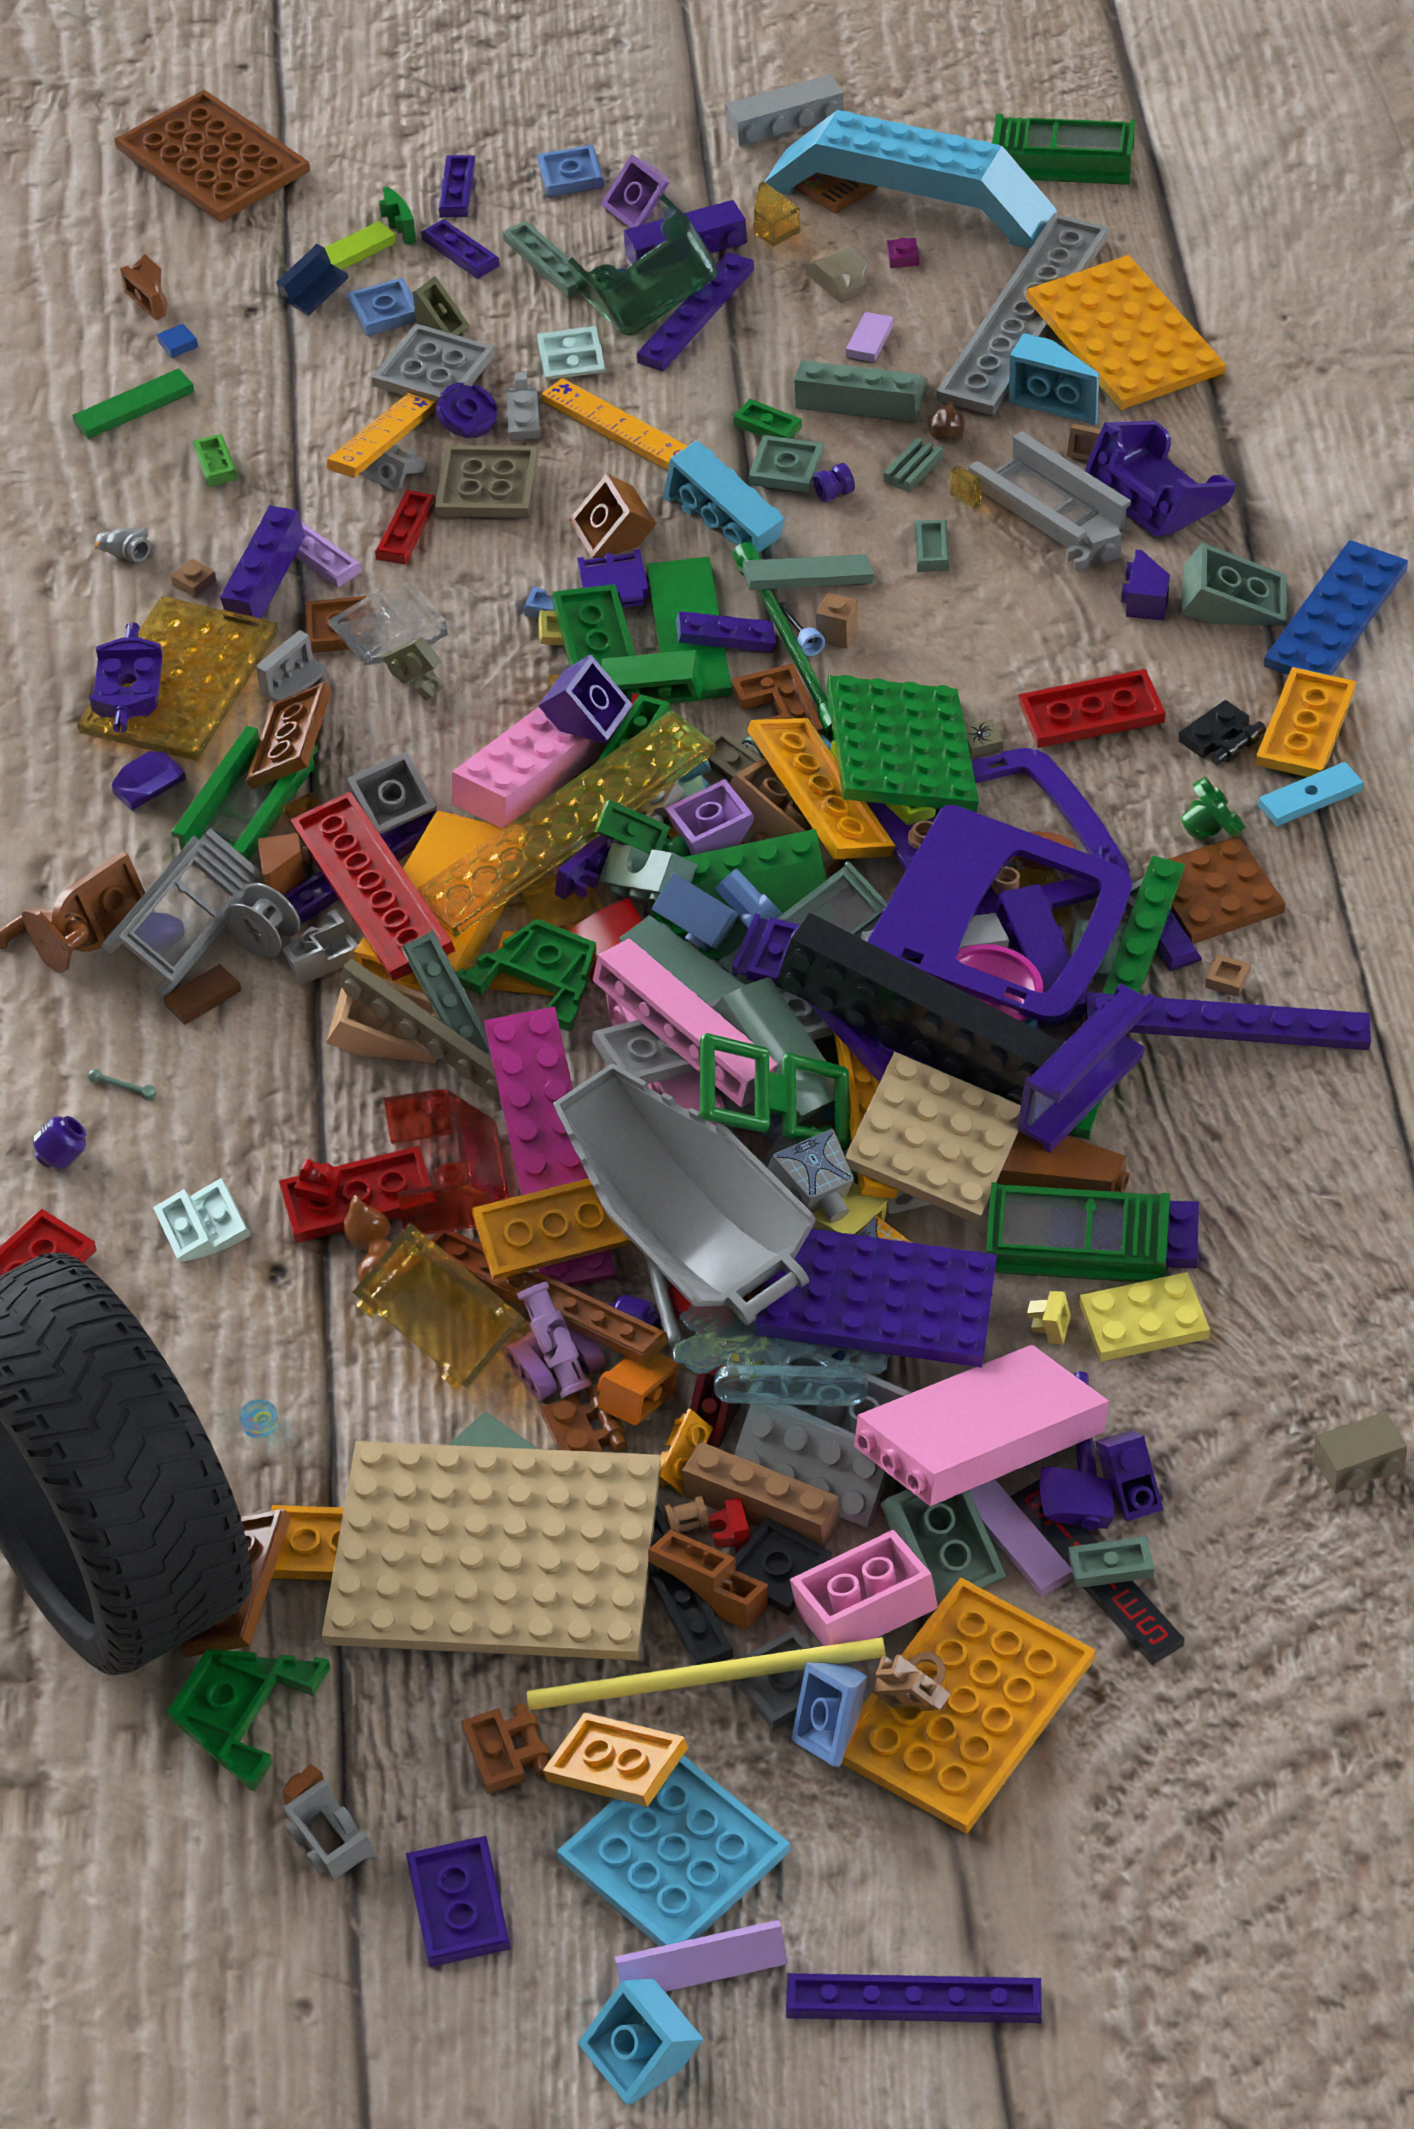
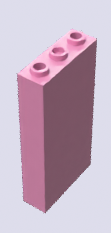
(980, 1424)

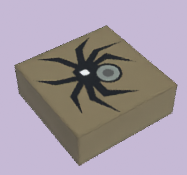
(983, 738)

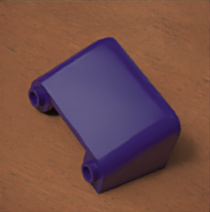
(1162, 497)

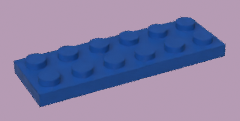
(1337, 610)

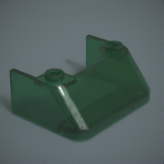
(653, 282)

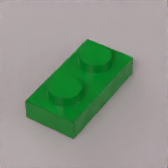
(766, 420)

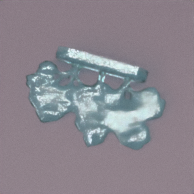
(724, 1333)

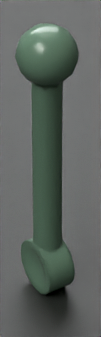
(148, 1092)

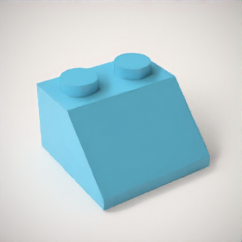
(639, 2039)

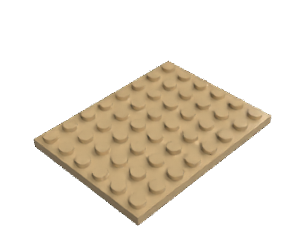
(494, 1550)

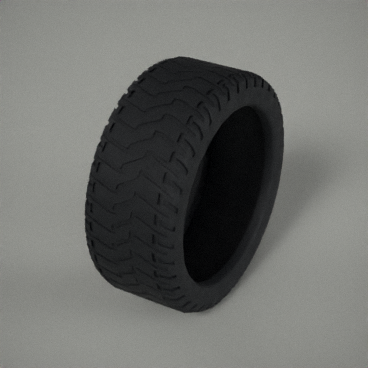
(108, 1475)

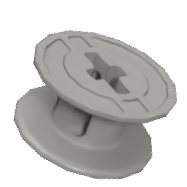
(264, 911)

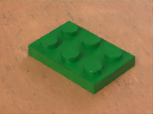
(592, 623)

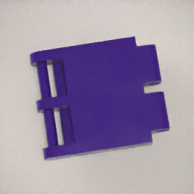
(626, 575)

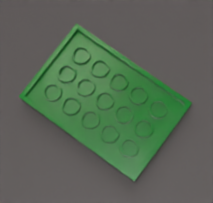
(901, 743)

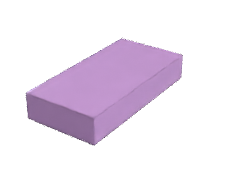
(869, 337)

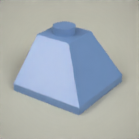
(828, 1709)

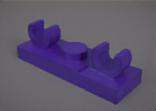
(583, 868)

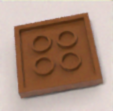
(1222, 891)

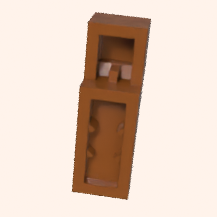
(713, 1577)

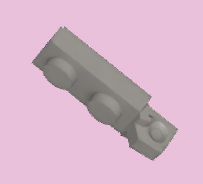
(523, 410)

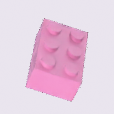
(864, 1591)

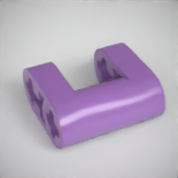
(528, 1362)

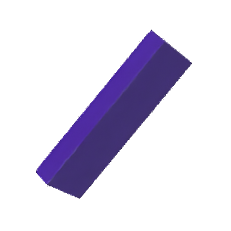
(457, 186)
(460, 248)

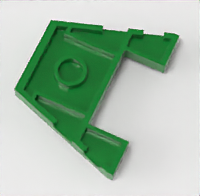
(541, 957)
(226, 1697)

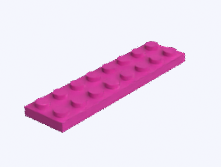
(530, 1078)

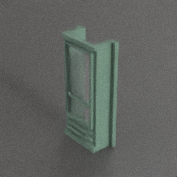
(841, 900)

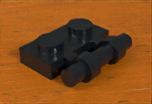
(1214, 730)

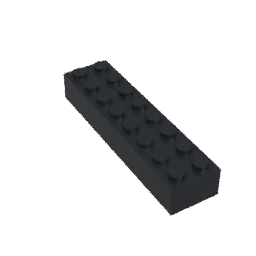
(912, 1009)

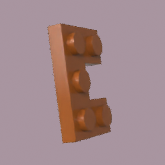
(782, 688)

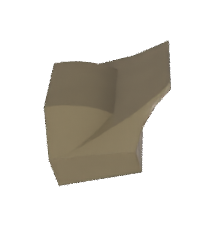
(840, 274)

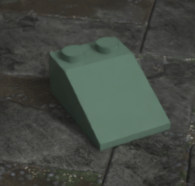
(1232, 589)
(945, 1539)

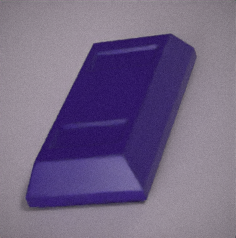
(1176, 946)

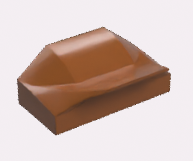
(143, 285)

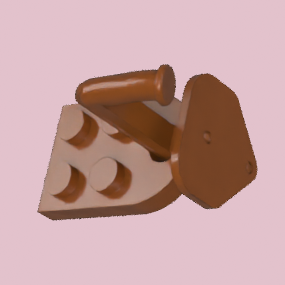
(96, 902)

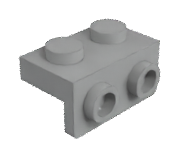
(393, 465)
(289, 669)

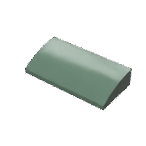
(769, 1022)

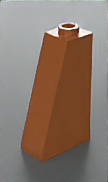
(1068, 1166)

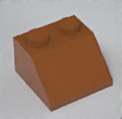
(612, 518)

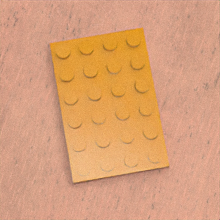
(1125, 331)
(1004, 1688)

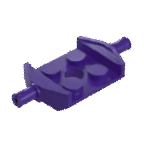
(125, 662)

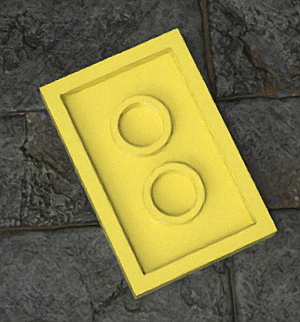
(1144, 1316)

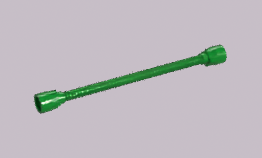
(748, 551)

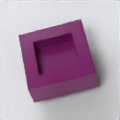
(902, 252)

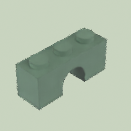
(642, 874)

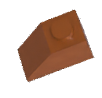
(283, 861)

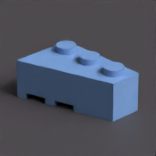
(696, 912)

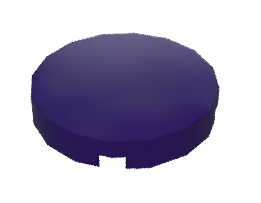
(466, 410)

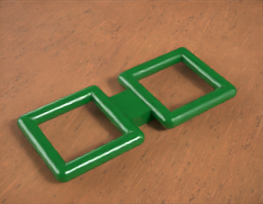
(772, 1091)

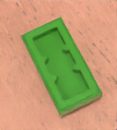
(215, 460)

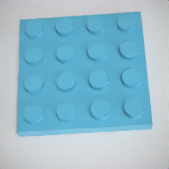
(676, 1860)

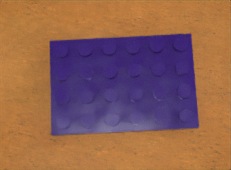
(886, 1298)

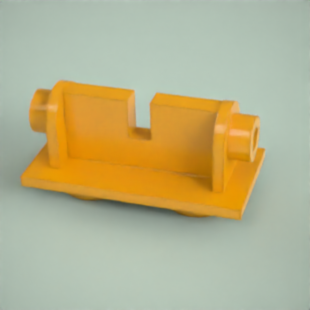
(682, 1441)

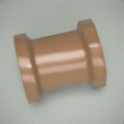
(687, 1516)

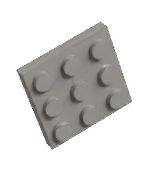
(430, 362)

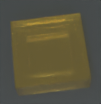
(965, 486)

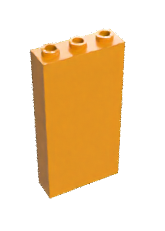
(440, 846)

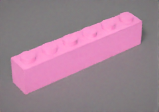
(675, 1015)

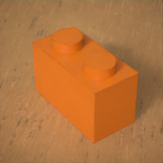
(636, 1389)

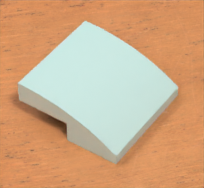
(570, 353)
(202, 1222)

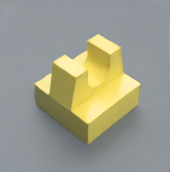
(1051, 1317)

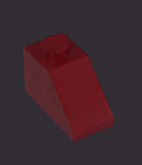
(711, 1408)

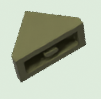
(436, 308)

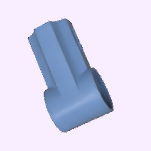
(745, 898)

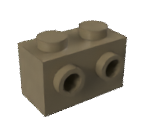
(1360, 1452)

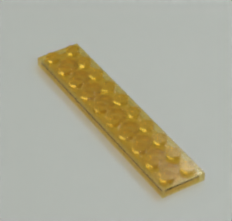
(563, 822)

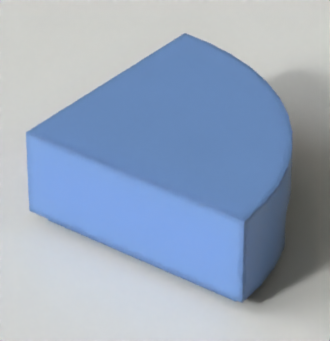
(537, 601)

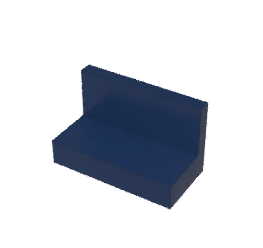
(311, 280)

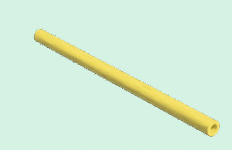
(704, 1674)

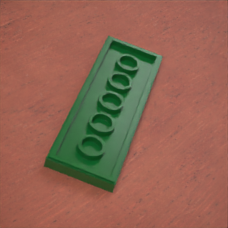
(688, 587)

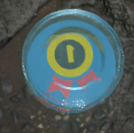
(258, 1418)

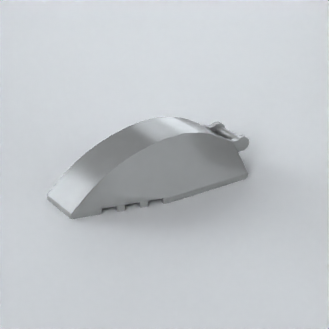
(686, 1193)

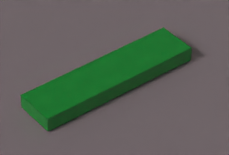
(133, 403)

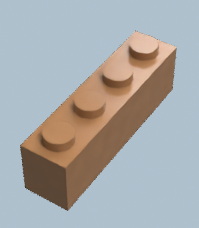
(762, 1492)

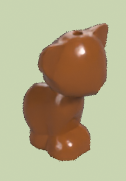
(367, 1232)

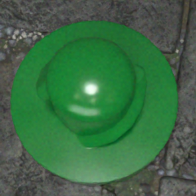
(1210, 813)

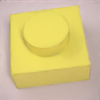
(549, 629)

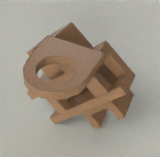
(909, 1684)

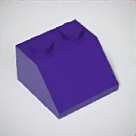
(585, 702)

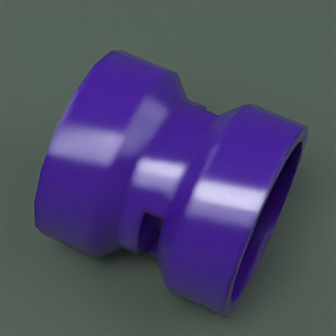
(833, 482)

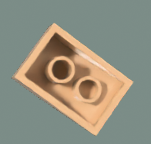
(365, 1034)

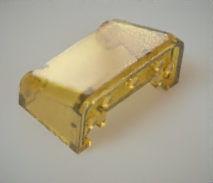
(439, 1307)

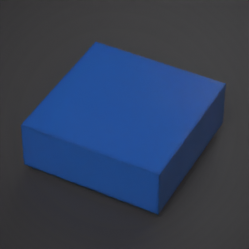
(177, 340)

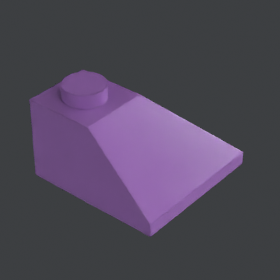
(635, 191)
(711, 818)

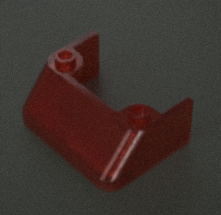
(458, 1185)

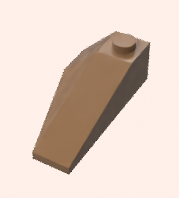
(770, 803)

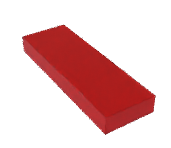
(405, 527)

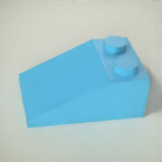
(1052, 380)

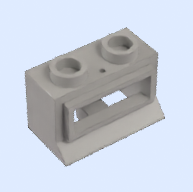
(310, 1807)

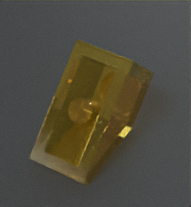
(774, 216)

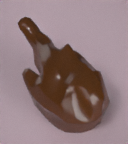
(946, 422)

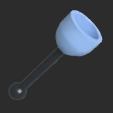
(805, 639)

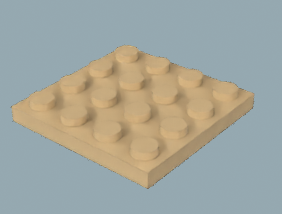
(934, 1137)

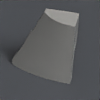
(320, 950)

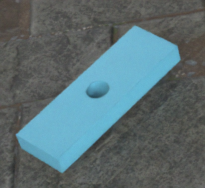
(1310, 794)

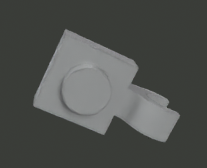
(1099, 549)

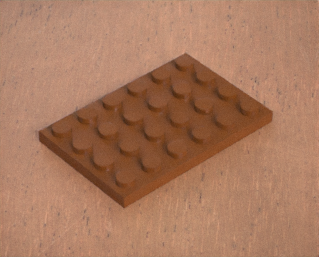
(212, 155)

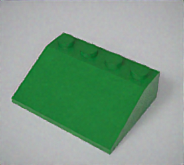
(779, 867)

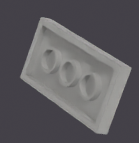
(815, 1457)

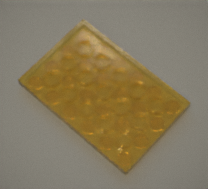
(202, 673)

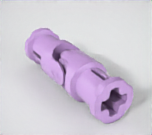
(556, 1346)

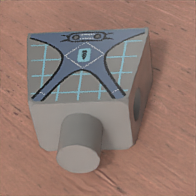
(816, 1173)

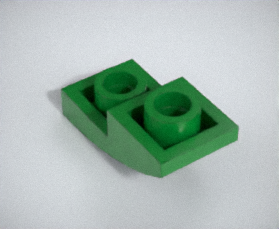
(398, 214)

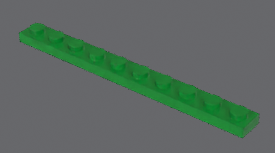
(1140, 942)

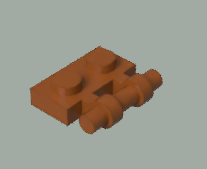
(571, 1428)
(494, 1751)

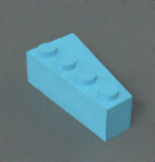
(721, 498)

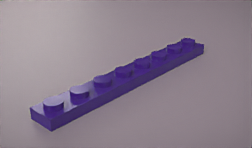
(1248, 1022)

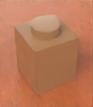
(837, 619)

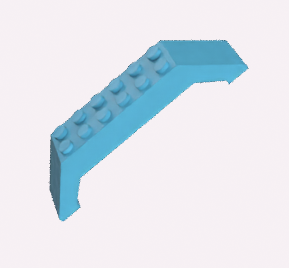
(919, 164)

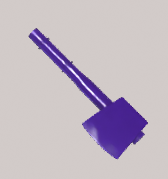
(1078, 1495)

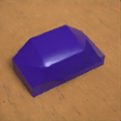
(146, 778)

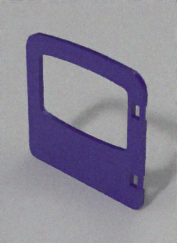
(1064, 796)
(949, 882)

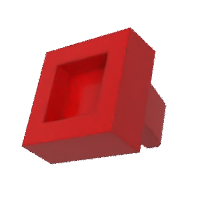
(318, 1181)
(733, 1522)

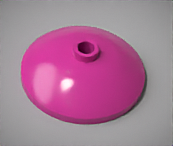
(1006, 965)

